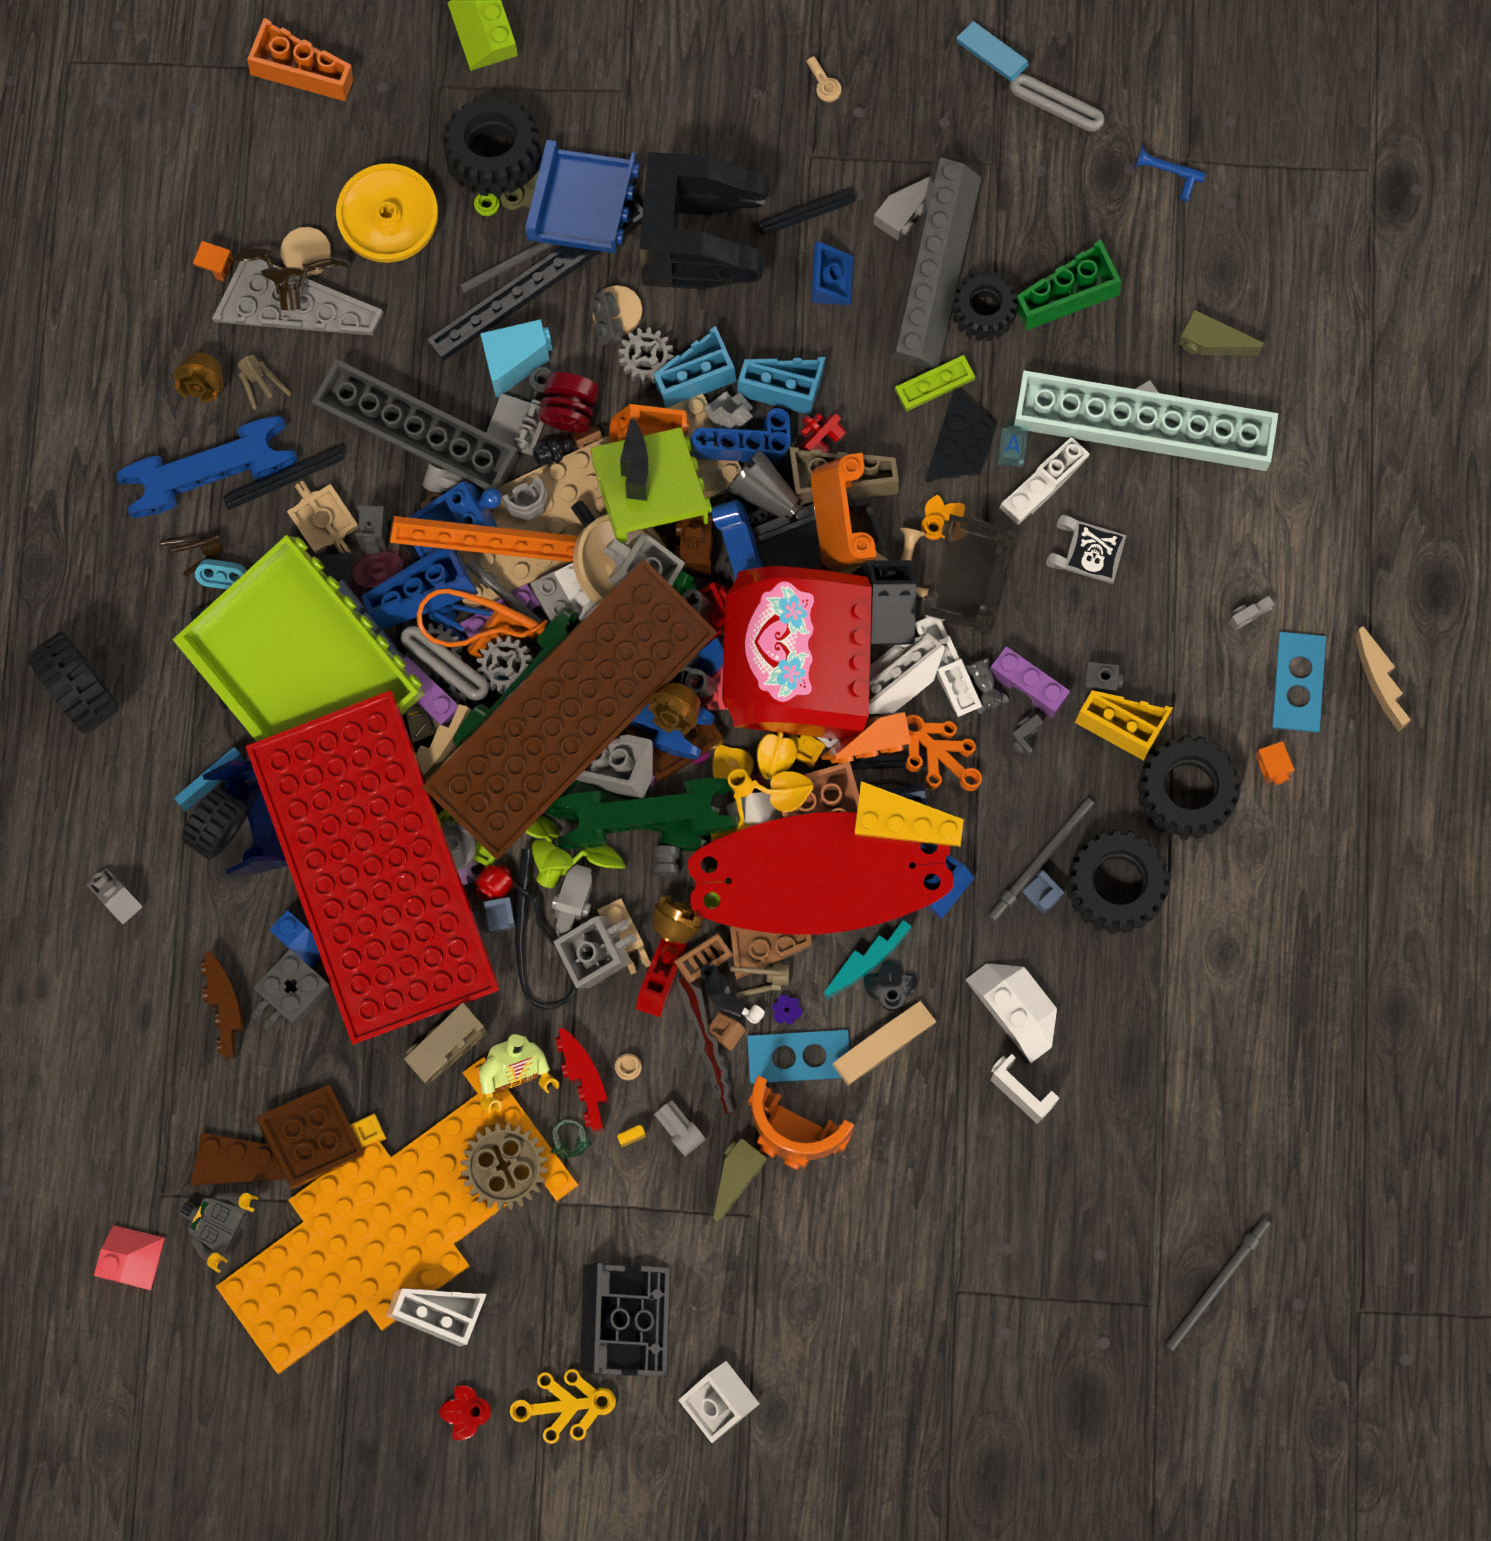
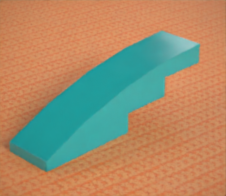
(860, 966)

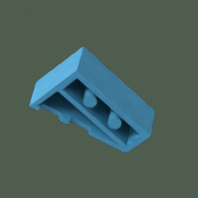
(696, 371)
(782, 383)

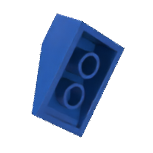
(961, 880)

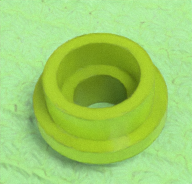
(479, 200)

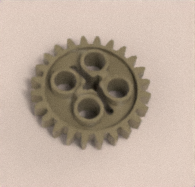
(482, 1176)

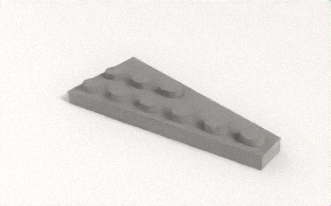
(255, 302)

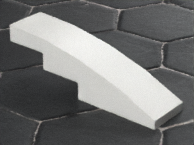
(951, 669)

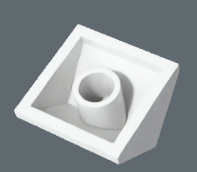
(755, 809)

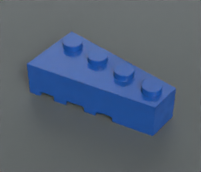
(400, 595)

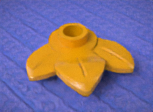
(937, 513)

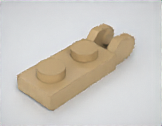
(617, 913)

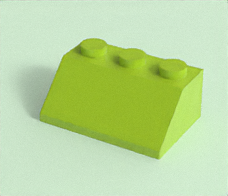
(483, 31)

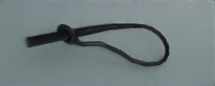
(521, 905)

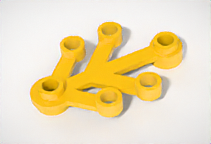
(568, 1405)

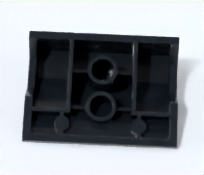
(624, 1320)

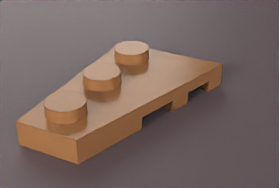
(762, 949)

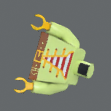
(512, 1065)

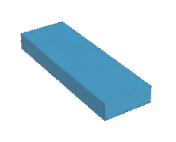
(992, 51)
(201, 787)

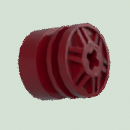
(568, 402)

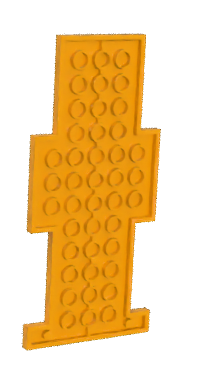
(377, 1231)

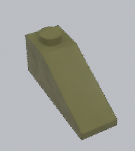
(1212, 337)
(738, 1171)

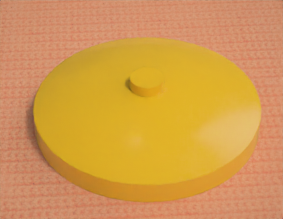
(387, 213)

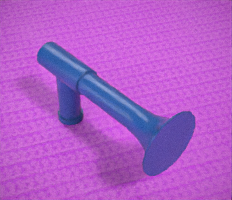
(1190, 174)

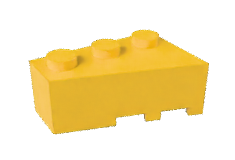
(1123, 722)

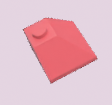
(130, 1257)

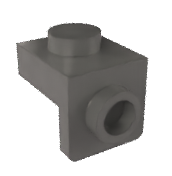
(1025, 730)

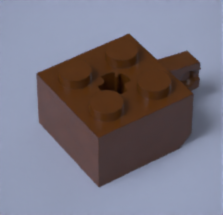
(695, 545)

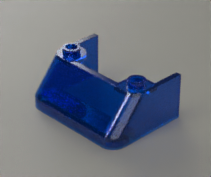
(243, 785)

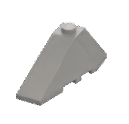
(622, 767)

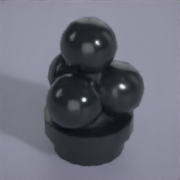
(551, 450)

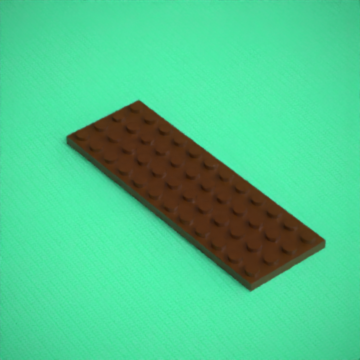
(569, 709)

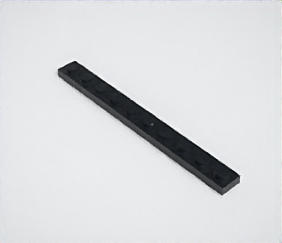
(518, 293)

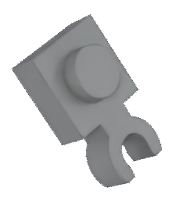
(1245, 615)

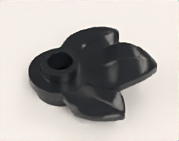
(890, 982)

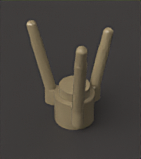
(253, 370)
(776, 974)

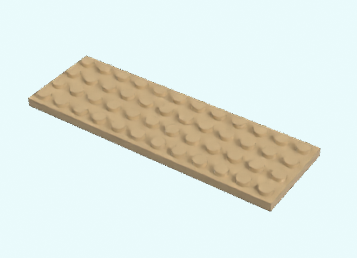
(566, 484)

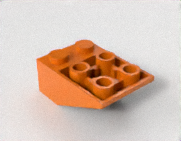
(880, 733)

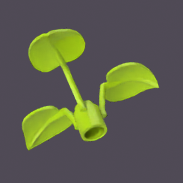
(556, 862)

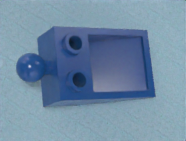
(458, 507)

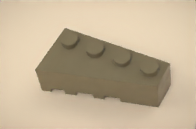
(878, 478)

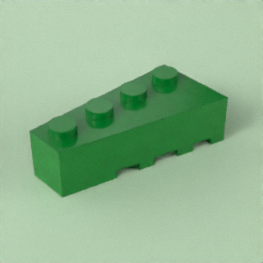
(1071, 288)

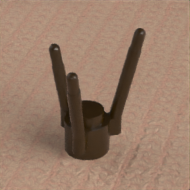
(209, 544)

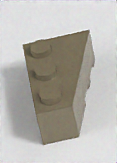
(445, 1044)

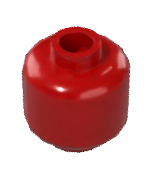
(493, 882)

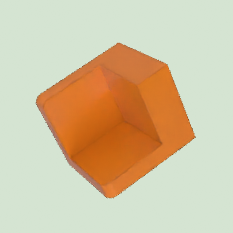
(213, 259)

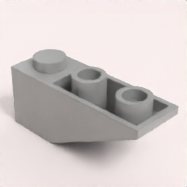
(901, 209)

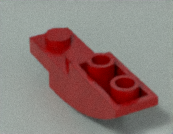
(581, 1069)

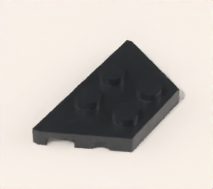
(962, 440)

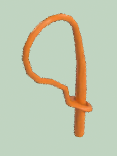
(532, 625)

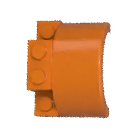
(790, 1134)

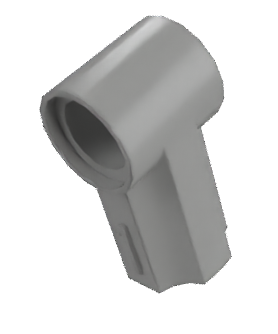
(440, 480)
(682, 1132)

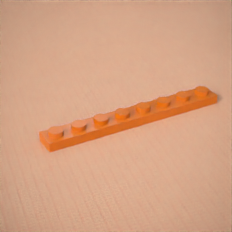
(482, 539)

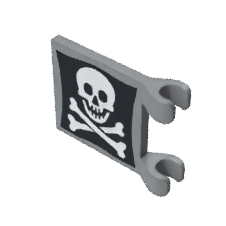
(1092, 550)

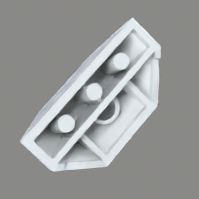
(903, 673)
(1017, 1006)

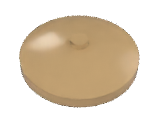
(592, 563)

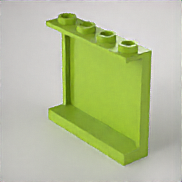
(673, 484)

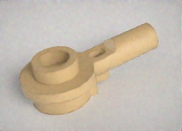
(827, 88)

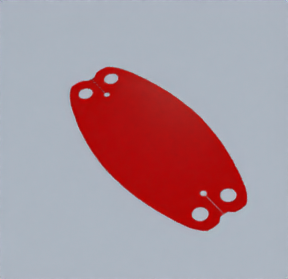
(814, 876)

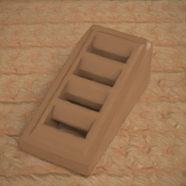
(719, 945)

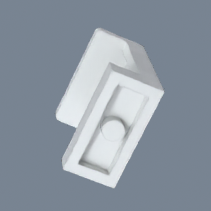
(1018, 1093)

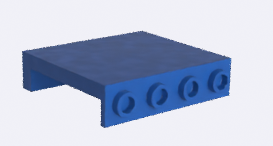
(581, 199)

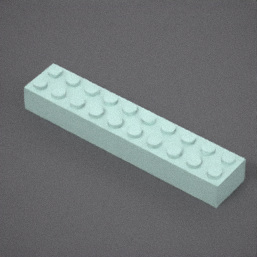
(1146, 420)

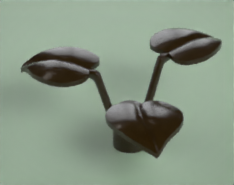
(288, 291)

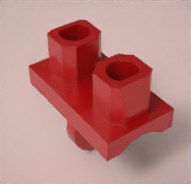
(829, 426)

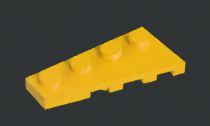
(899, 818)

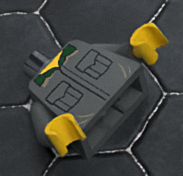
(217, 1224)

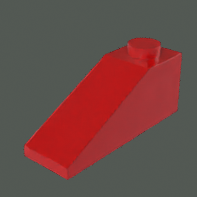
(660, 978)

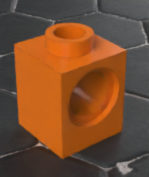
(1275, 763)

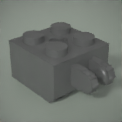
(290, 1005)

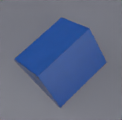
(831, 275)

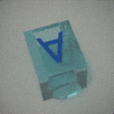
(1012, 446)

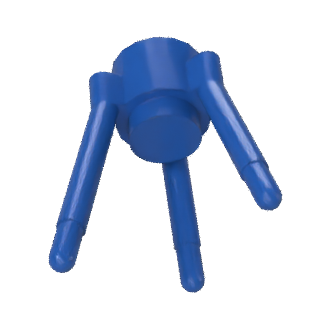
(447, 616)

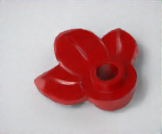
(461, 1412)

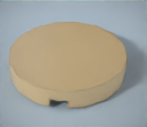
(304, 245)
(628, 306)

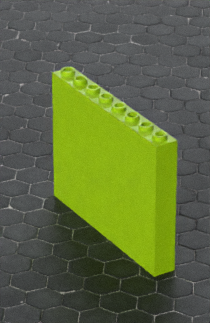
(291, 646)

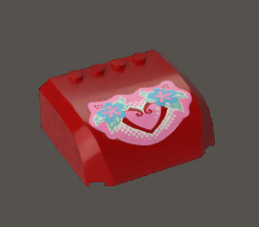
(798, 651)

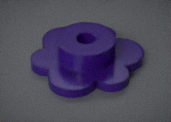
(784, 1002)

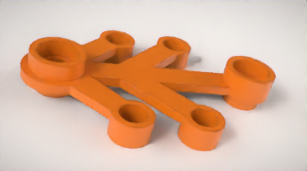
(939, 750)

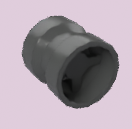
(665, 861)

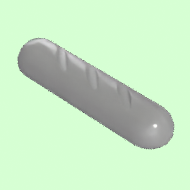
(1057, 102)
(445, 664)

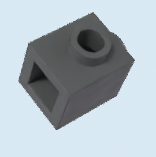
(1102, 678)

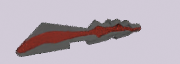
(707, 1043)

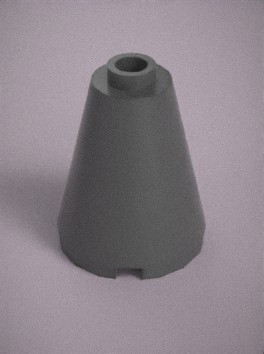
(764, 487)

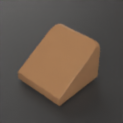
(585, 438)
(726, 1030)

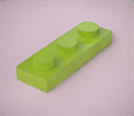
(935, 383)

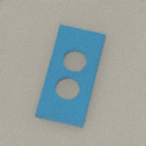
(1284, 714)
(762, 1048)

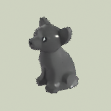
(983, 678)

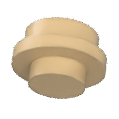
(628, 1067)

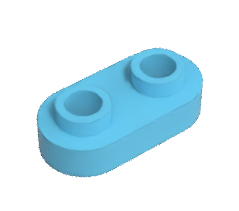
(222, 573)

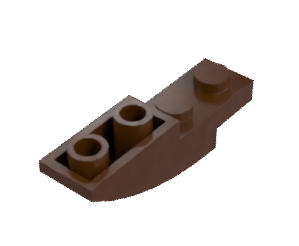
(222, 994)

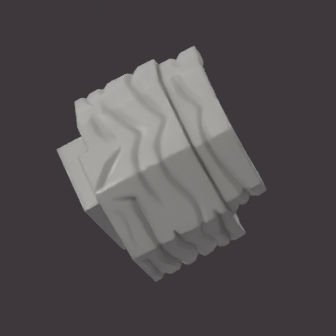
(729, 411)
(527, 501)

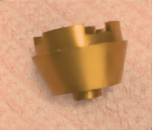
(199, 377)
(675, 708)
(675, 920)

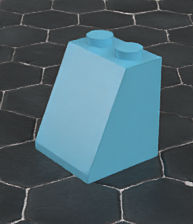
(515, 353)

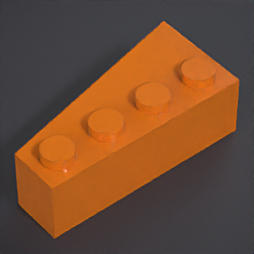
(297, 63)

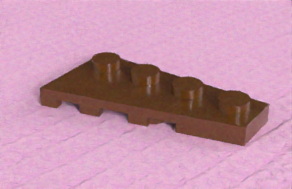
(233, 1161)

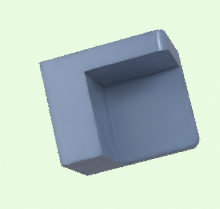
(1043, 892)
(500, 914)

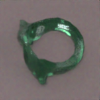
(559, 1146)

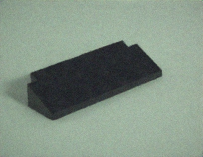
(797, 542)

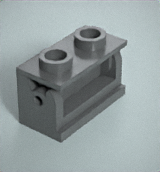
(374, 529)

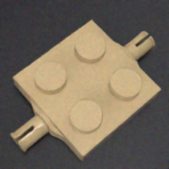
(322, 518)

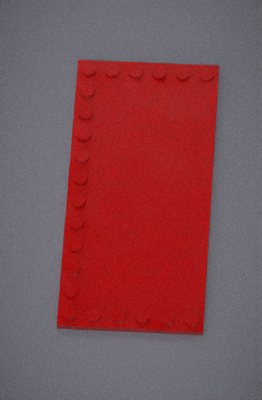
(372, 867)

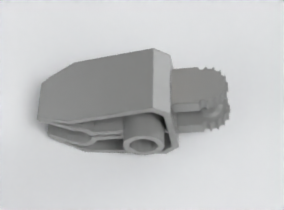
(573, 899)

